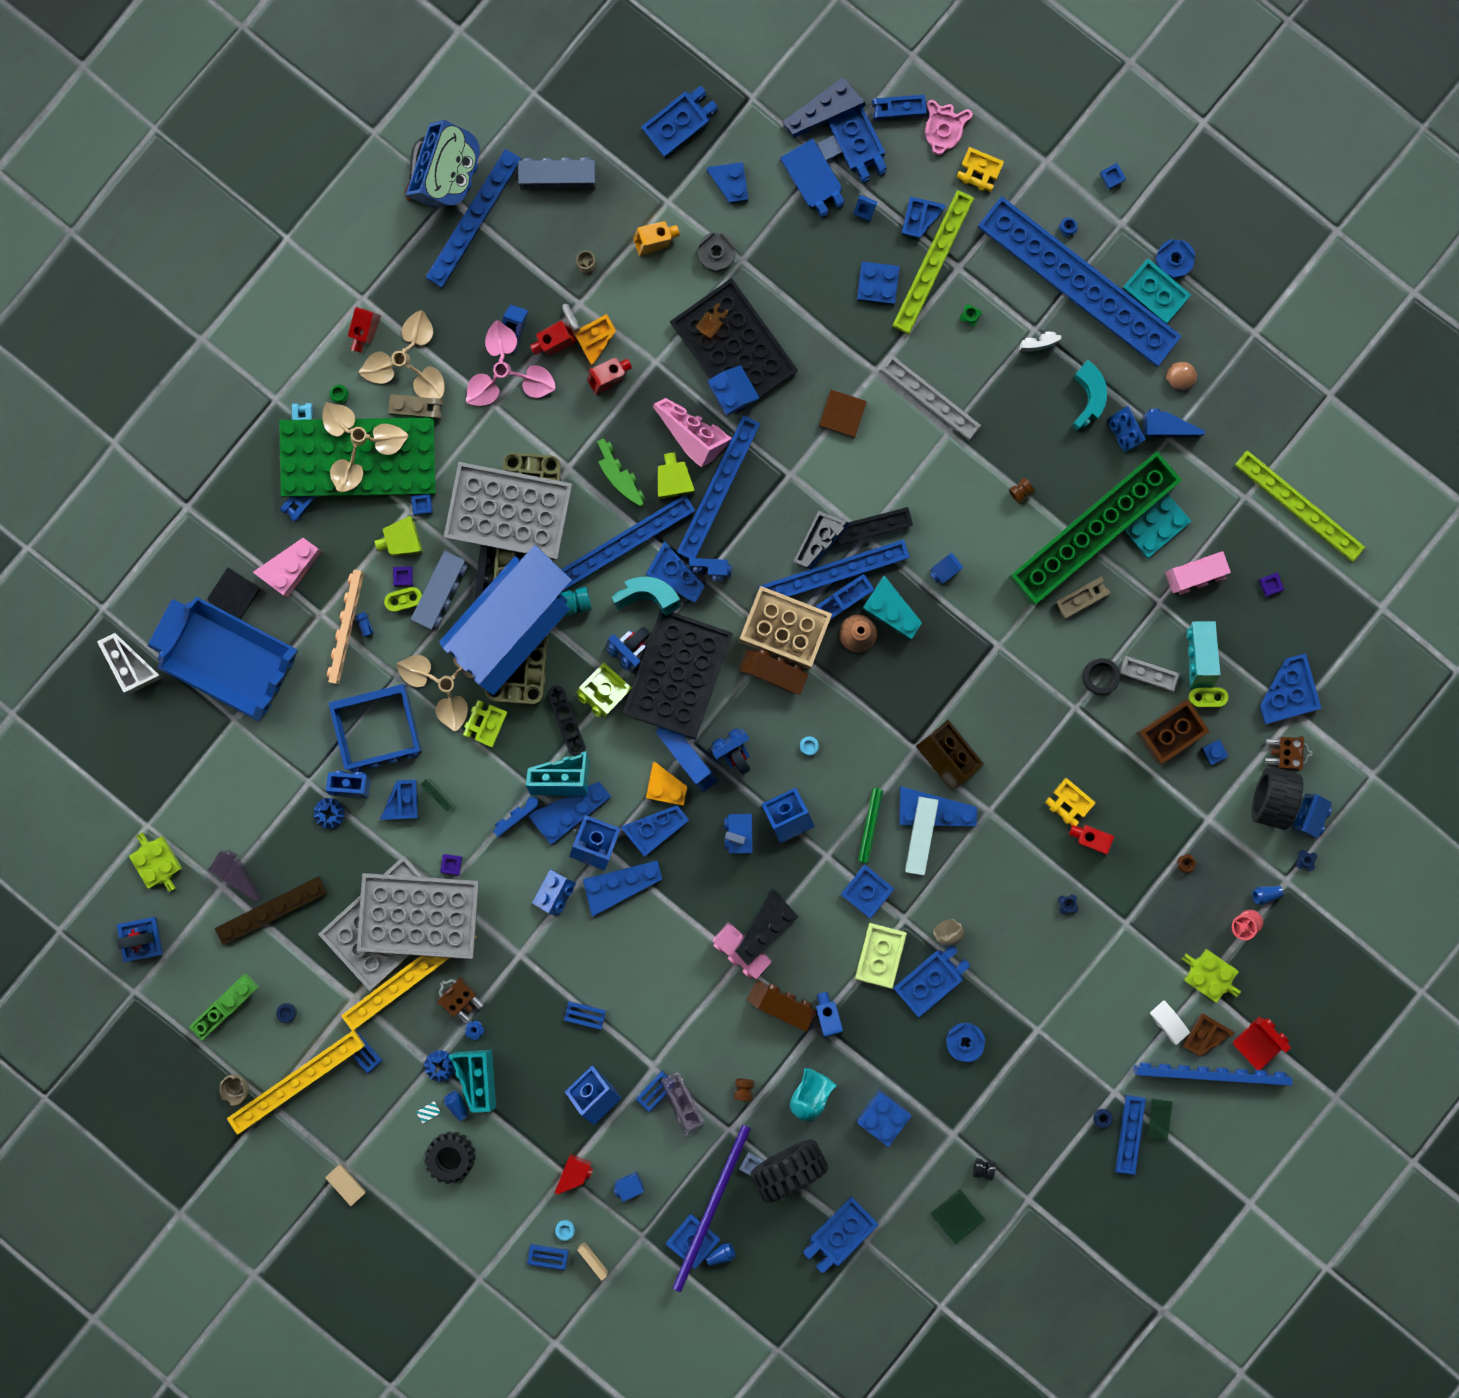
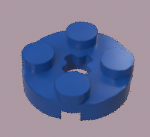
(1175, 247)
(976, 1044)

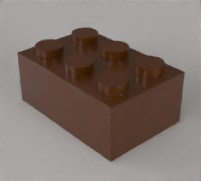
(1172, 732)

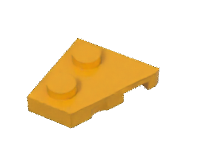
(595, 337)
(665, 786)

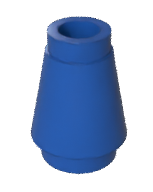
(1267, 894)
(455, 1104)
(720, 1255)

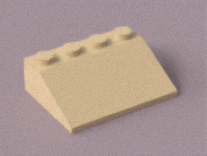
(785, 628)

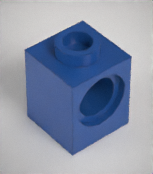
(628, 1186)

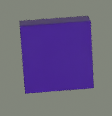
(403, 576)
(1271, 584)
(451, 864)

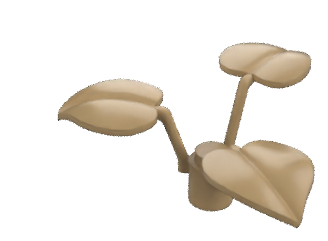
(379, 364)
(338, 420)
(449, 711)

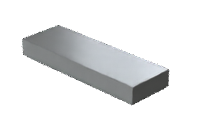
(1149, 673)

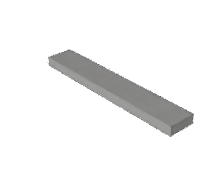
(930, 397)

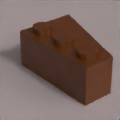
(774, 671)
(782, 1005)

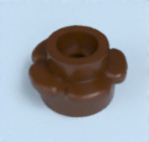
(1191, 863)

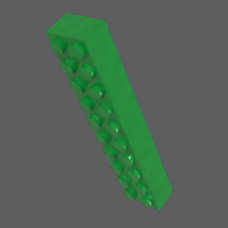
(1095, 528)

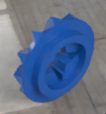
(336, 807)
(430, 1068)

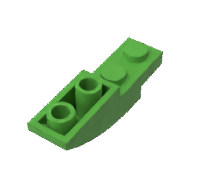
(622, 481)
(224, 1007)

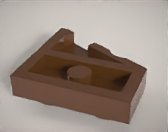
(1205, 1035)

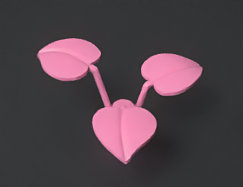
(498, 341)

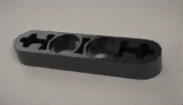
(563, 722)

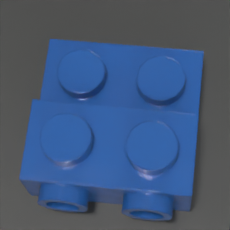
(717, 568)

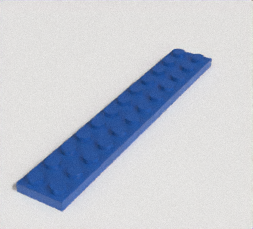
(1079, 281)

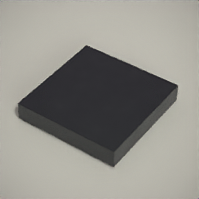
(233, 593)

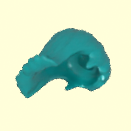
(811, 1095)

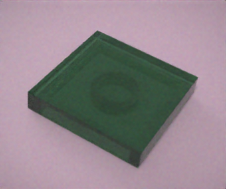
(442, 799)
(957, 1216)

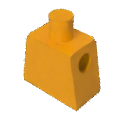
(654, 237)

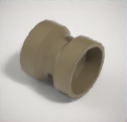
(585, 258)

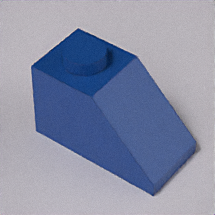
(515, 319)
(945, 569)

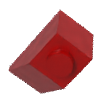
(574, 1173)

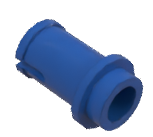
(364, 624)

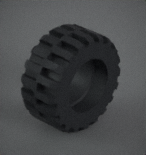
(789, 1171)

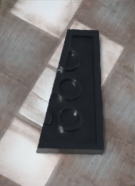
(767, 926)

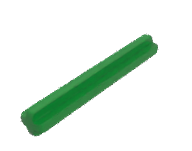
(870, 825)

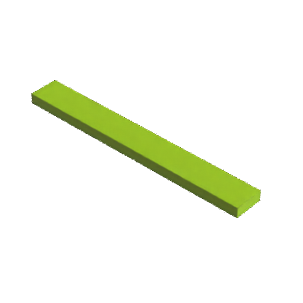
(933, 262)
(1299, 506)

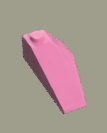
(696, 438)

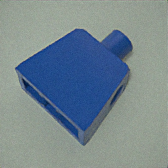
(830, 1025)

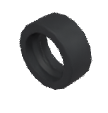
(1115, 673)

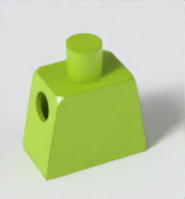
(673, 478)
(400, 538)

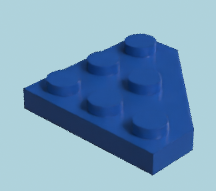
(1290, 692)

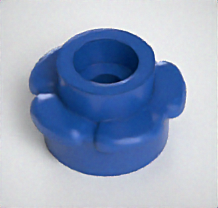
(1063, 226)
(469, 1030)

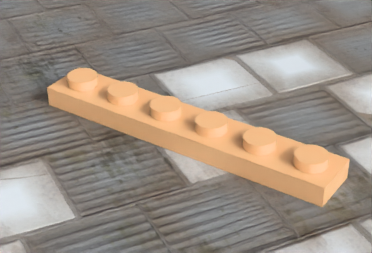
(347, 618)

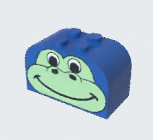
(444, 165)

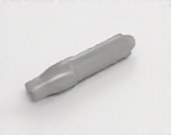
(572, 321)

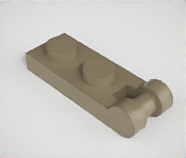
(415, 406)
(1082, 598)

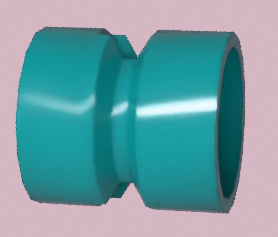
(577, 601)

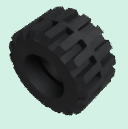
(445, 1173)

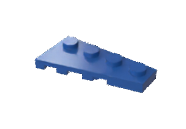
(618, 885)

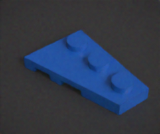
(674, 572)
(654, 829)

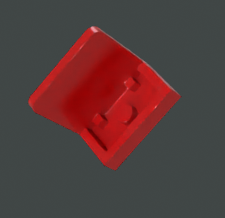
(1261, 1042)

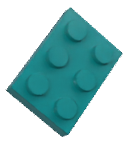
(1156, 291)
(1157, 525)

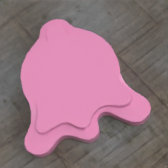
(944, 126)

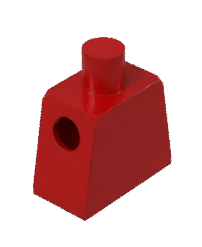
(363, 320)
(560, 336)
(601, 378)
(1101, 842)

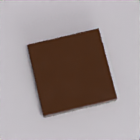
(842, 413)

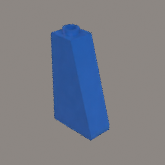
(688, 759)

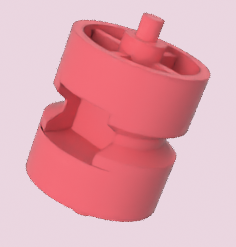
(1247, 925)

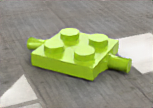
(155, 862)
(1211, 975)

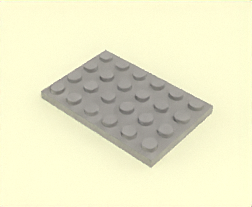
(507, 510)
(418, 915)
(342, 938)

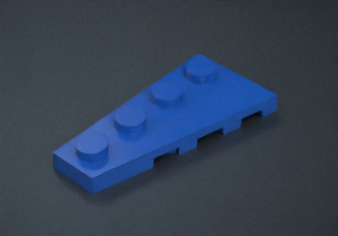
(565, 813)
(947, 814)

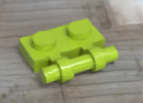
(490, 726)

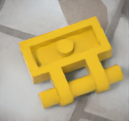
(981, 164)
(1073, 798)

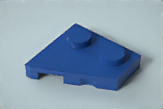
(731, 181)
(920, 216)
(402, 801)

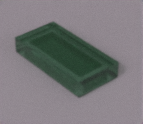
(1159, 1119)

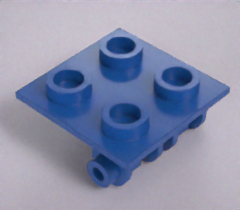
(1126, 429)

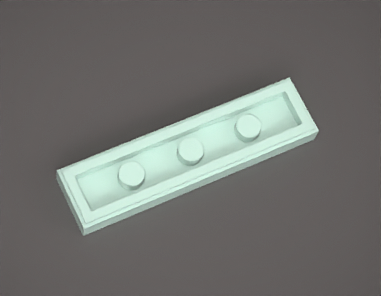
(921, 835)

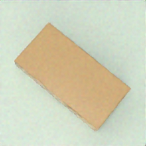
(345, 1184)
(593, 1261)

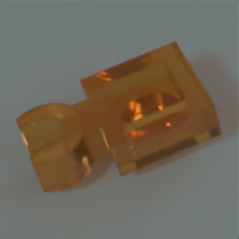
(711, 322)

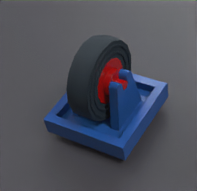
(624, 651)
(730, 745)
(139, 939)

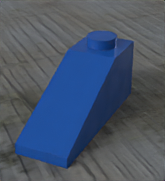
(1165, 425)

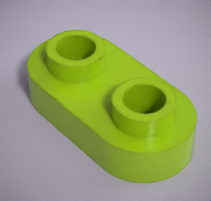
(403, 598)
(1207, 697)

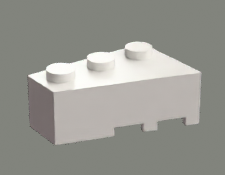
(127, 665)

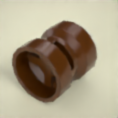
(1021, 491)
(744, 1090)

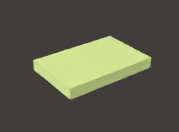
(880, 955)

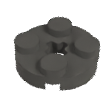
(716, 241)

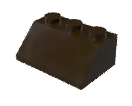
(949, 755)

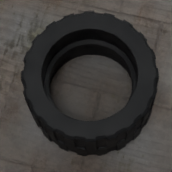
(1277, 798)

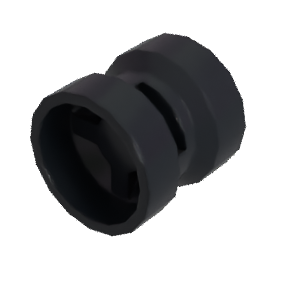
(984, 1169)

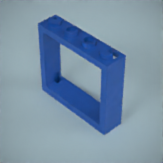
(368, 697)

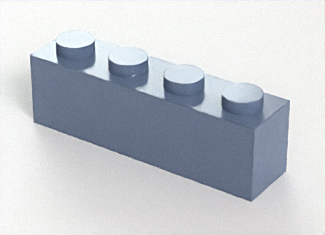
(557, 173)
(439, 590)

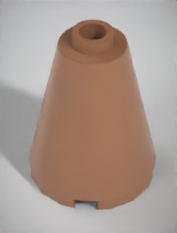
(852, 639)

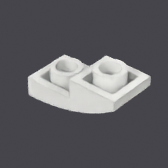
(1045, 341)
(1169, 1022)

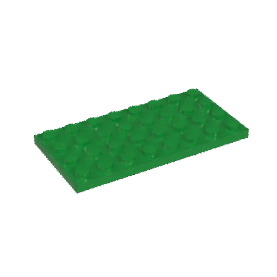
(310, 452)

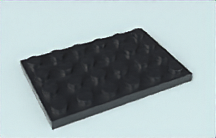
(738, 342)
(677, 674)

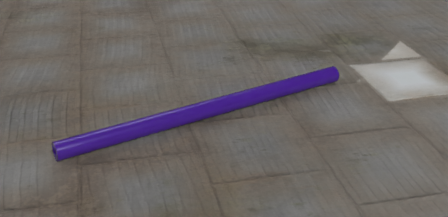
(711, 1208)

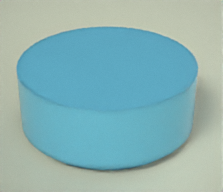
(809, 746)
(565, 1230)

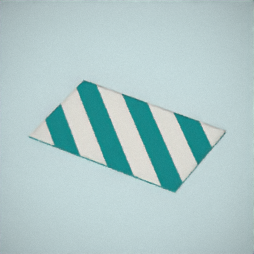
(428, 1112)

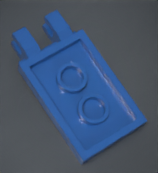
(679, 121)
(858, 143)
(813, 176)
(931, 980)
(841, 1234)

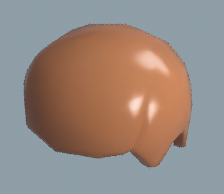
(1181, 376)

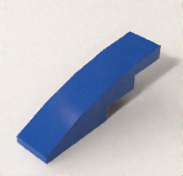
(846, 596)

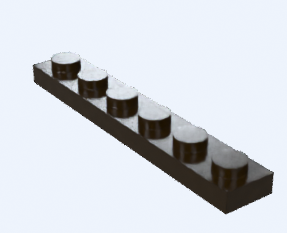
(271, 910)

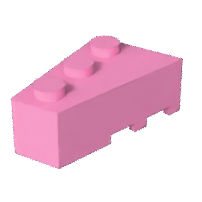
(289, 566)
(1198, 573)
(728, 940)

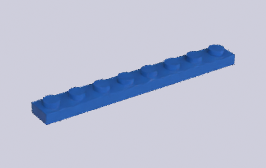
(473, 218)
(718, 487)
(628, 540)
(840, 569)
(1220, 1074)

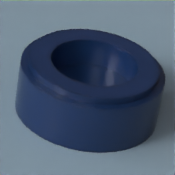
(286, 1012)

